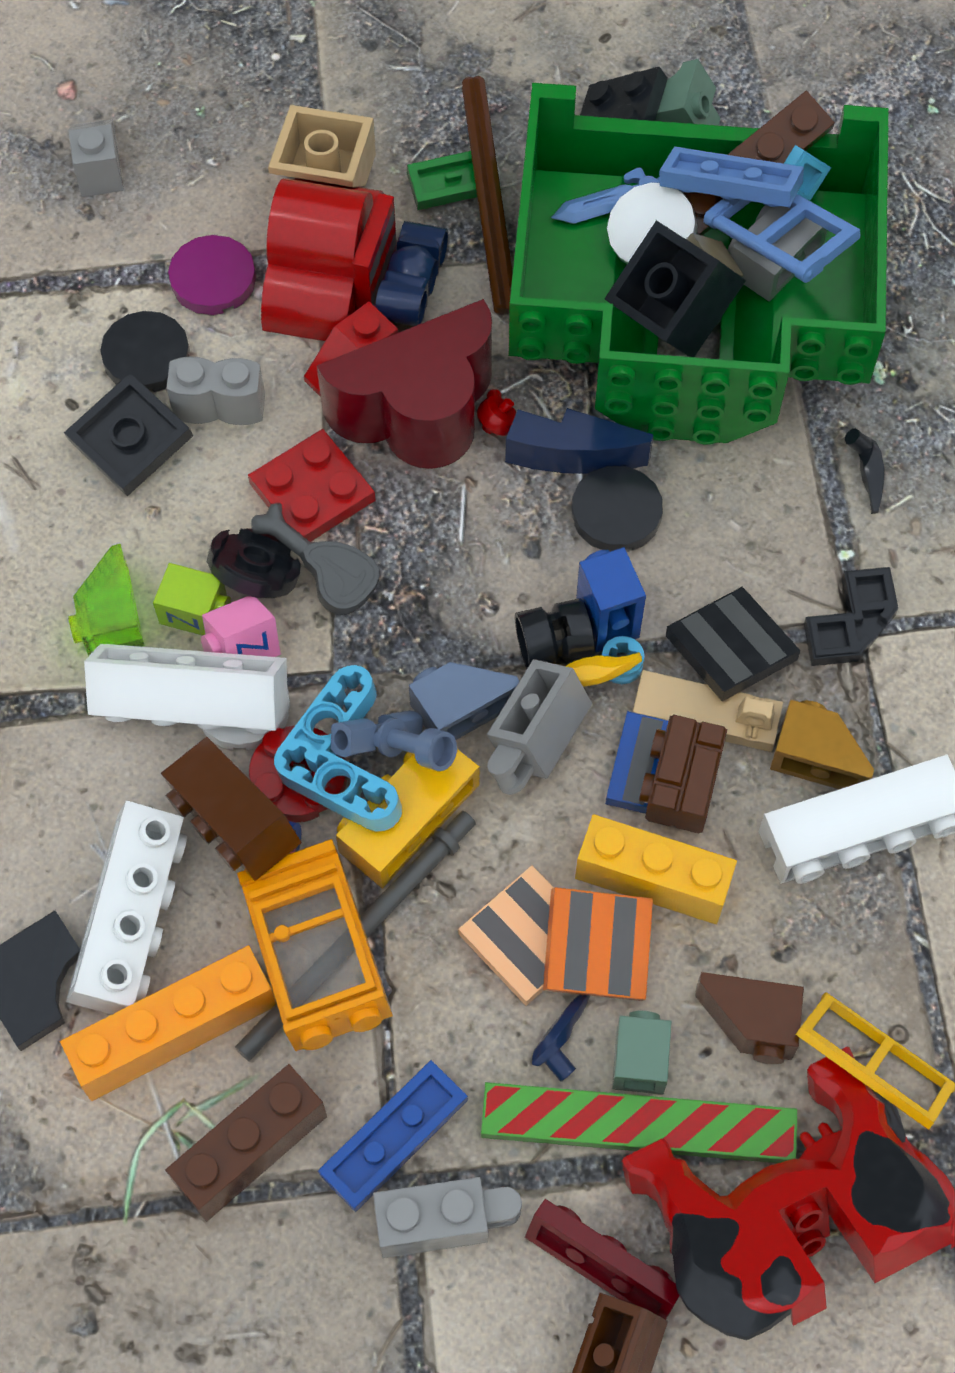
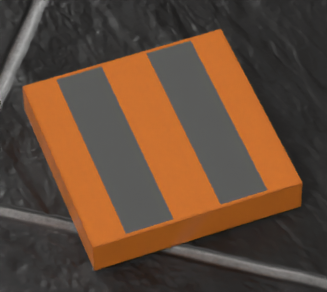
(598, 944)

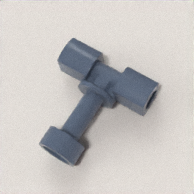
(391, 736)

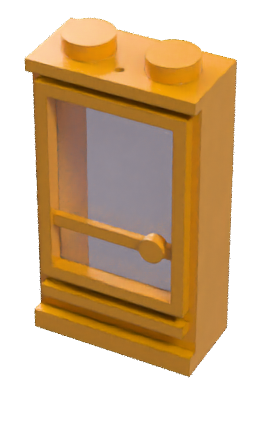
(315, 948)

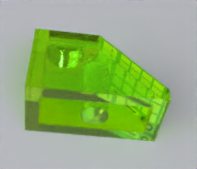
(107, 605)

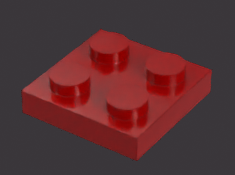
(313, 485)

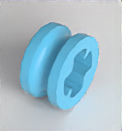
(629, 646)

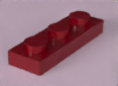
(601, 1259)

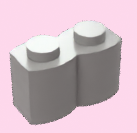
(214, 391)

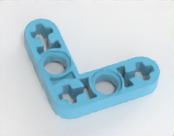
(320, 759)

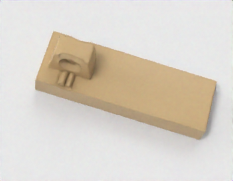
(748, 718)

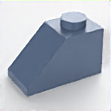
(459, 697)

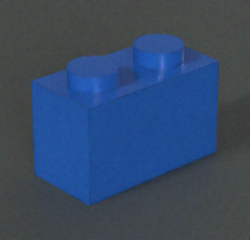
(611, 595)

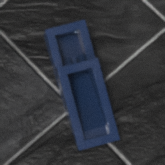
(575, 444)

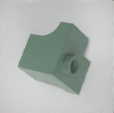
(689, 97)

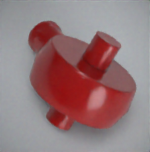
(496, 413)

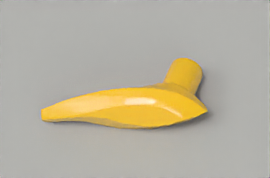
(600, 669)

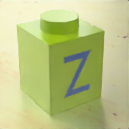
(186, 596)

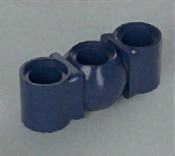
(412, 273)

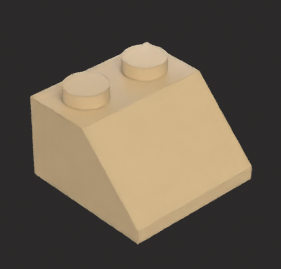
(325, 147)

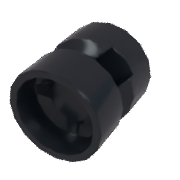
(537, 634)

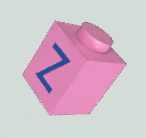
(242, 629)

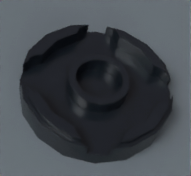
(144, 347)
(617, 508)
(253, 564)

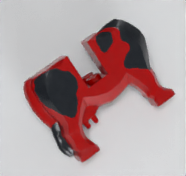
(748, 1253)

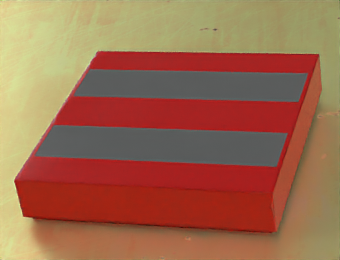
(374, 250)

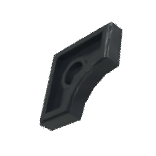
(31, 978)

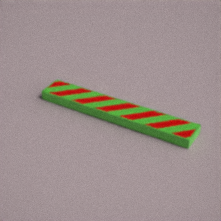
(638, 1121)

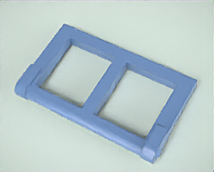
(845, 234)

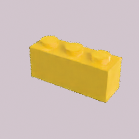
(426, 801)
(655, 868)

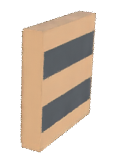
(513, 934)

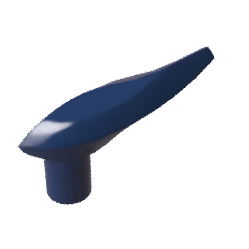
(549, 1047)

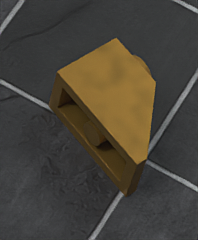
(819, 747)

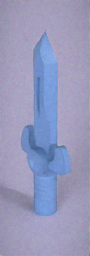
(600, 202)

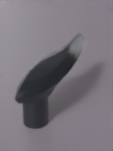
(871, 465)

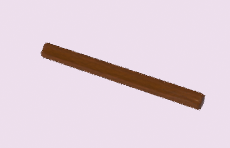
(488, 192)

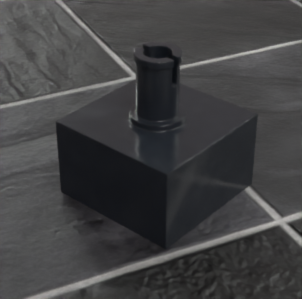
(675, 289)

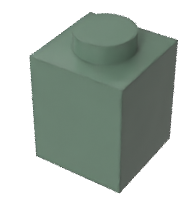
(642, 1053)

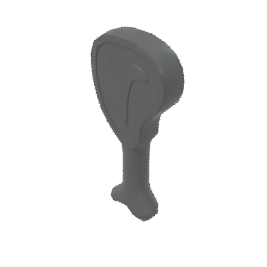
(341, 572)

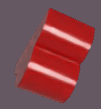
(311, 255)

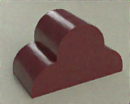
(414, 387)

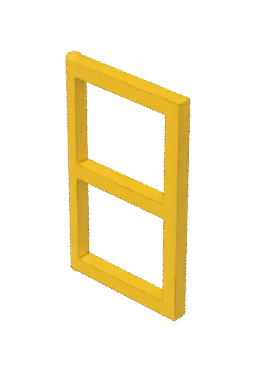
(866, 1074)

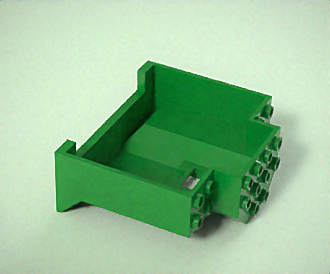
(803, 333)

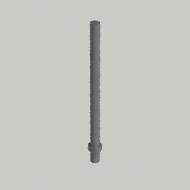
(444, 842)

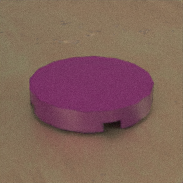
(212, 274)

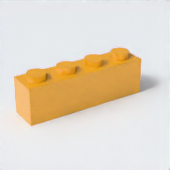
(168, 1023)

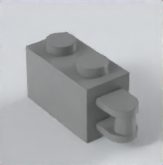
(536, 725)
(442, 1215)

